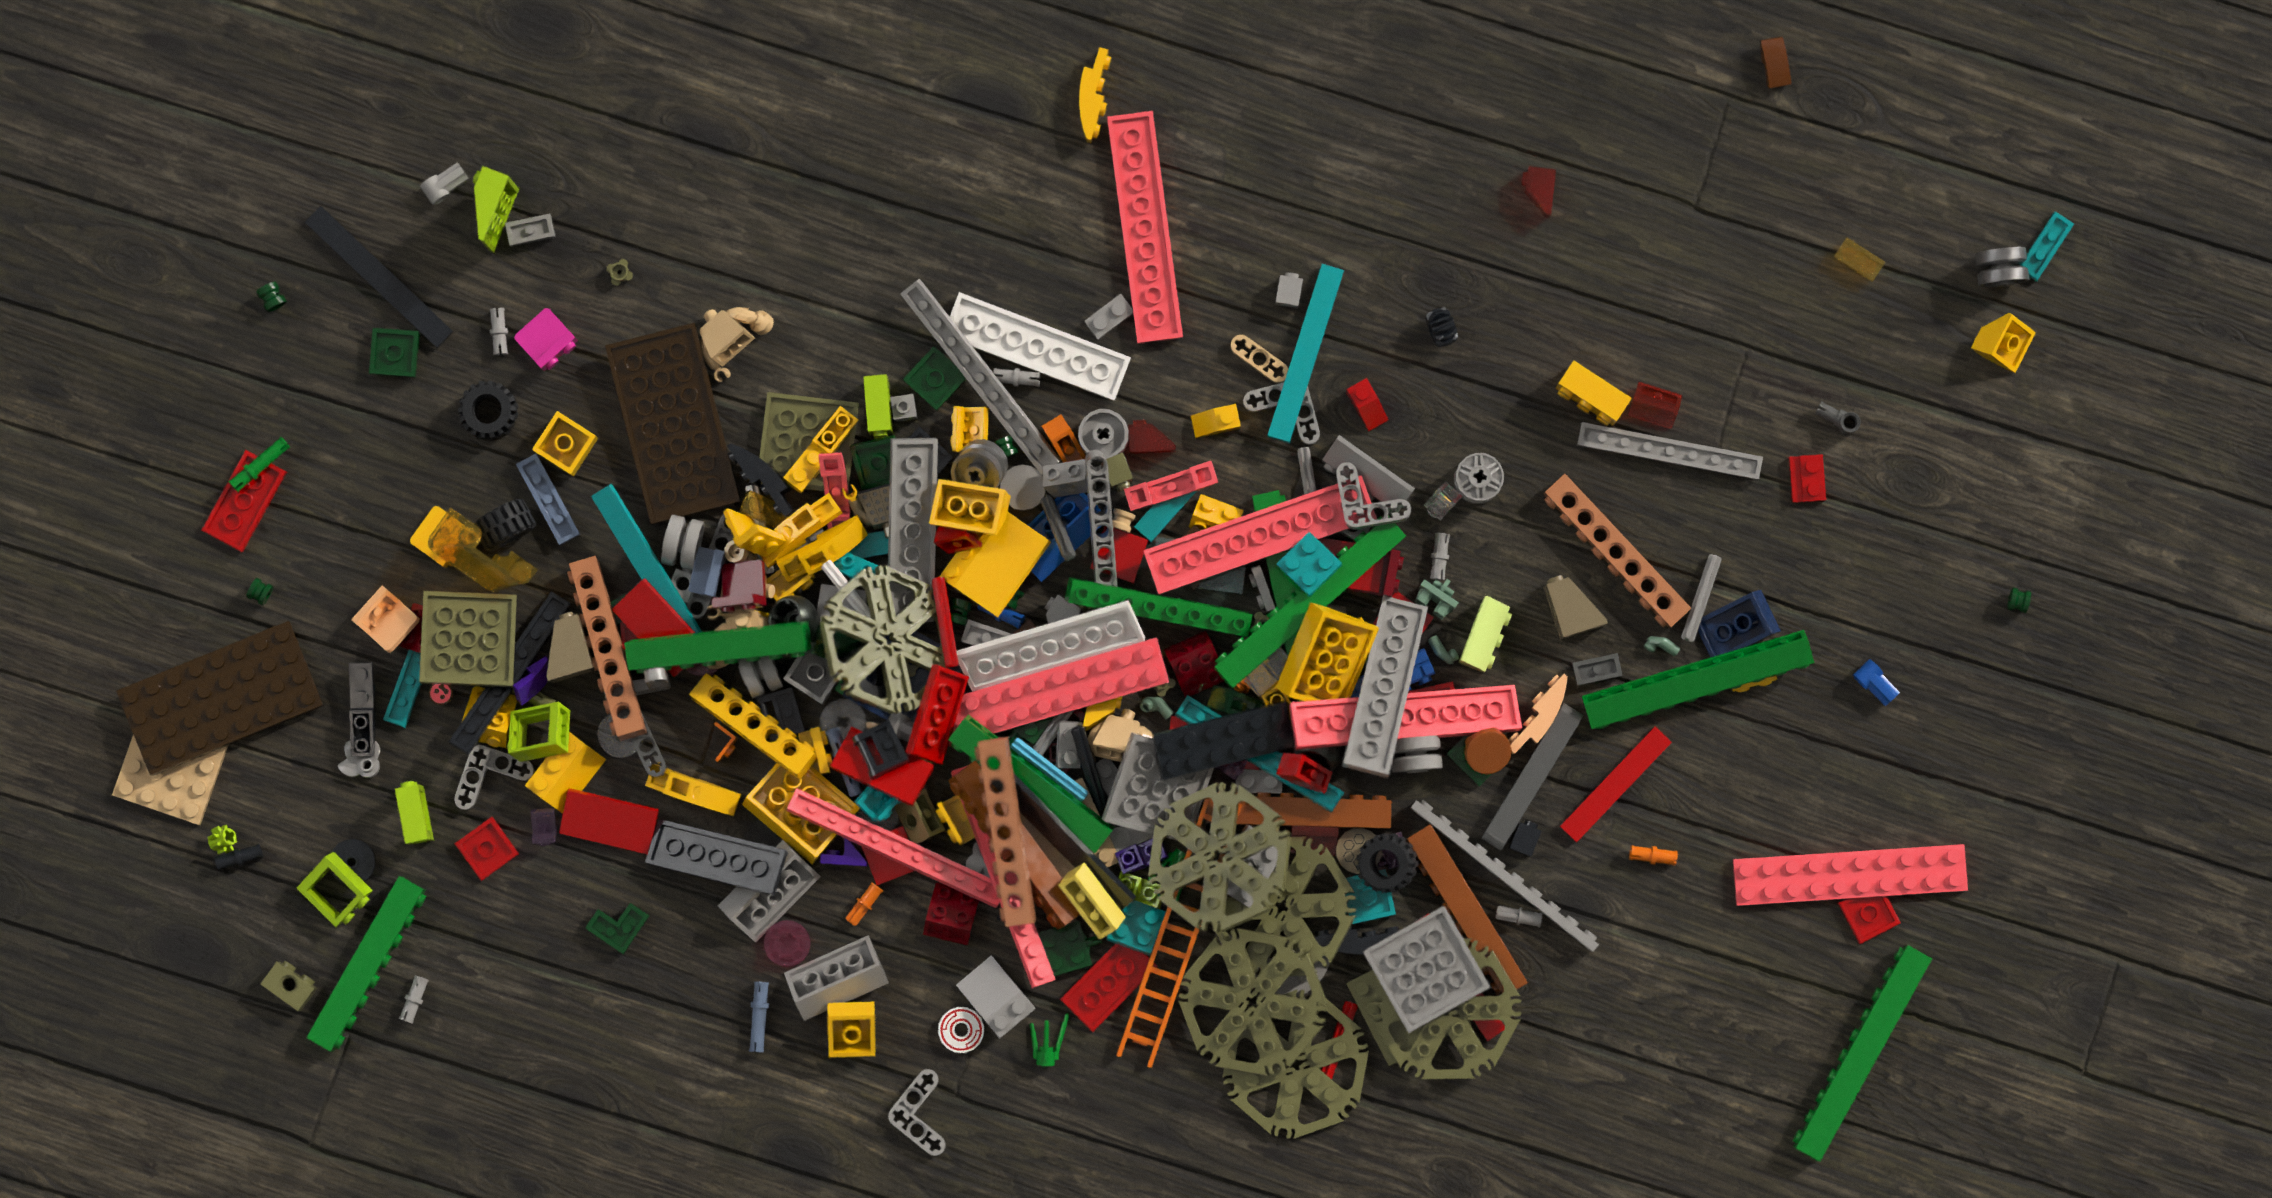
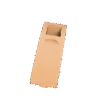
(1546, 707)

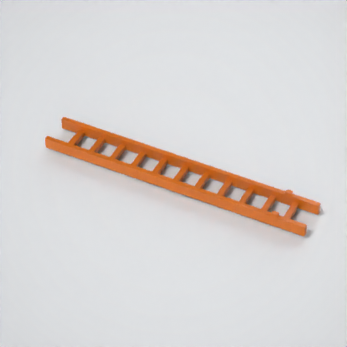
(1178, 978)

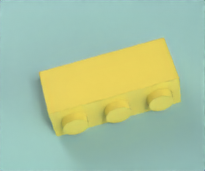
(1091, 901)

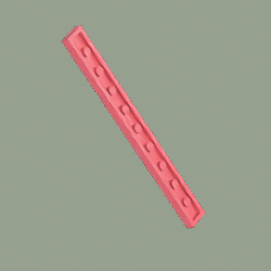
(893, 847)
(1025, 935)

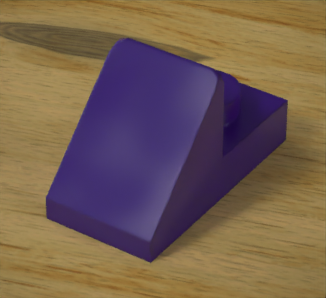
(851, 856)

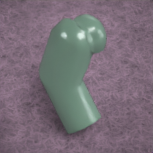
(1661, 642)
(1440, 651)
(1156, 704)

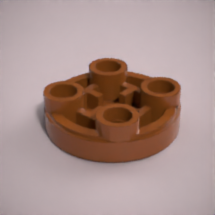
(1487, 751)

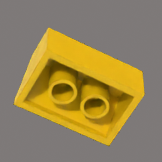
(969, 507)
(564, 772)

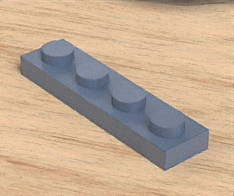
(548, 499)

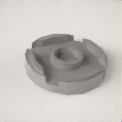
(1024, 486)

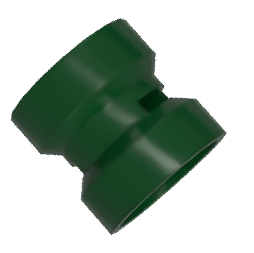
(271, 296)
(961, 607)

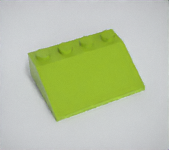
(494, 201)

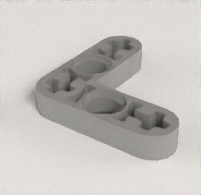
(1306, 402)
(1358, 507)
(655, 680)
(488, 763)
(910, 1109)

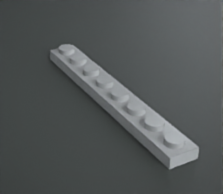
(1670, 451)

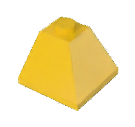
(2004, 341)

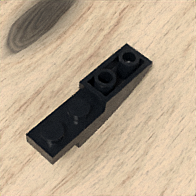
(757, 471)
(362, 709)
(1351, 942)

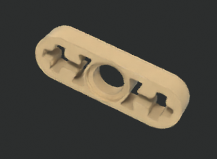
(1242, 353)

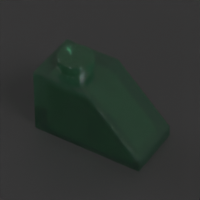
(842, 644)
(1230, 701)

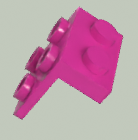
(546, 339)

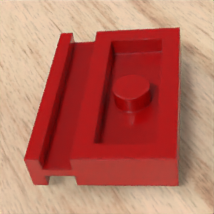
(1807, 478)

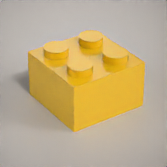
(565, 443)
(851, 1029)

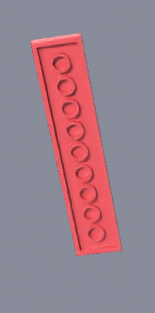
(1145, 227)
(1251, 537)
(1066, 688)
(1425, 714)
(1850, 875)

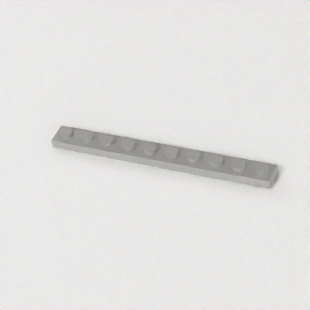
(979, 375)
(1513, 880)

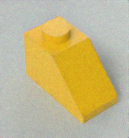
(1216, 421)
(1099, 712)

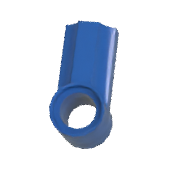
(1872, 678)

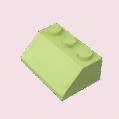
(1485, 634)

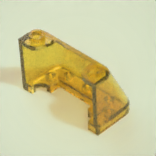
(456, 542)

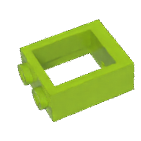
(878, 406)
(558, 731)
(414, 813)
(348, 876)

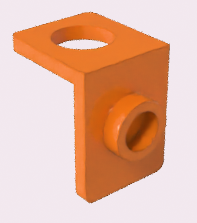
(729, 748)

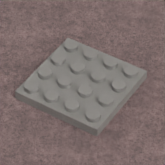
(1142, 795)
(1426, 969)

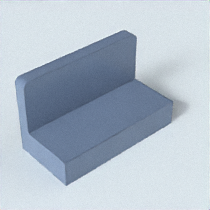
(706, 571)

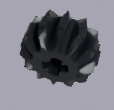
(1441, 327)

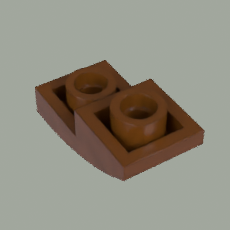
(1776, 62)

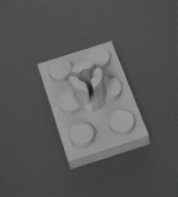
(1262, 862)

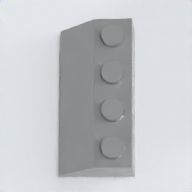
(1379, 481)
(758, 911)
(836, 977)

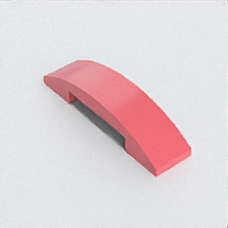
(834, 480)
(1171, 486)

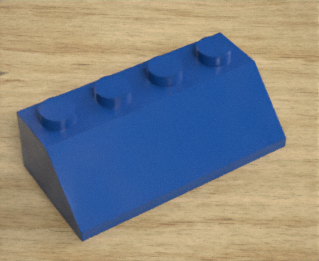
(1075, 517)

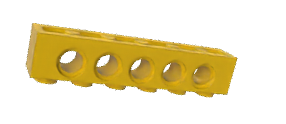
(796, 764)

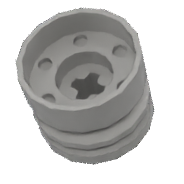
(1467, 485)

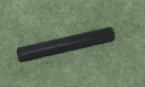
(1089, 767)

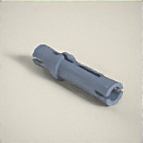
(834, 736)
(759, 1016)

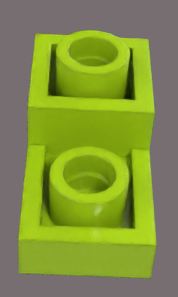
(1141, 889)

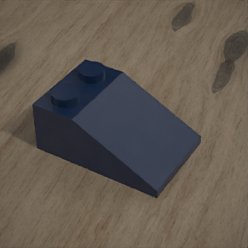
(1738, 624)

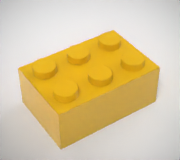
(1592, 394)

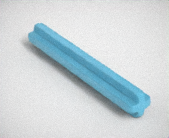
(1049, 769)

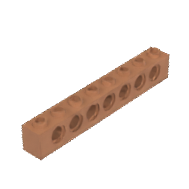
(590, 570)
(1677, 606)
(1000, 749)

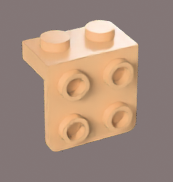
(386, 619)

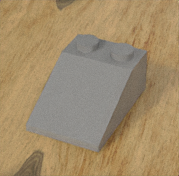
(995, 996)

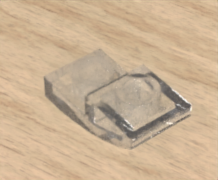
(1267, 673)

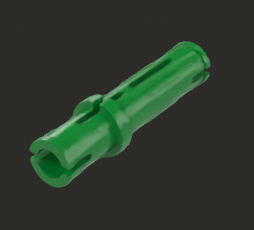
(259, 464)

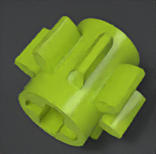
(222, 839)

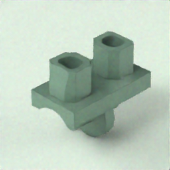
(1439, 594)

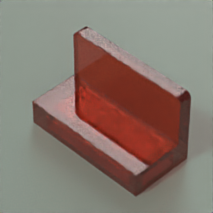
(1655, 405)
(1325, 835)

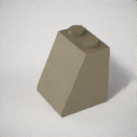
(1571, 608)
(569, 649)

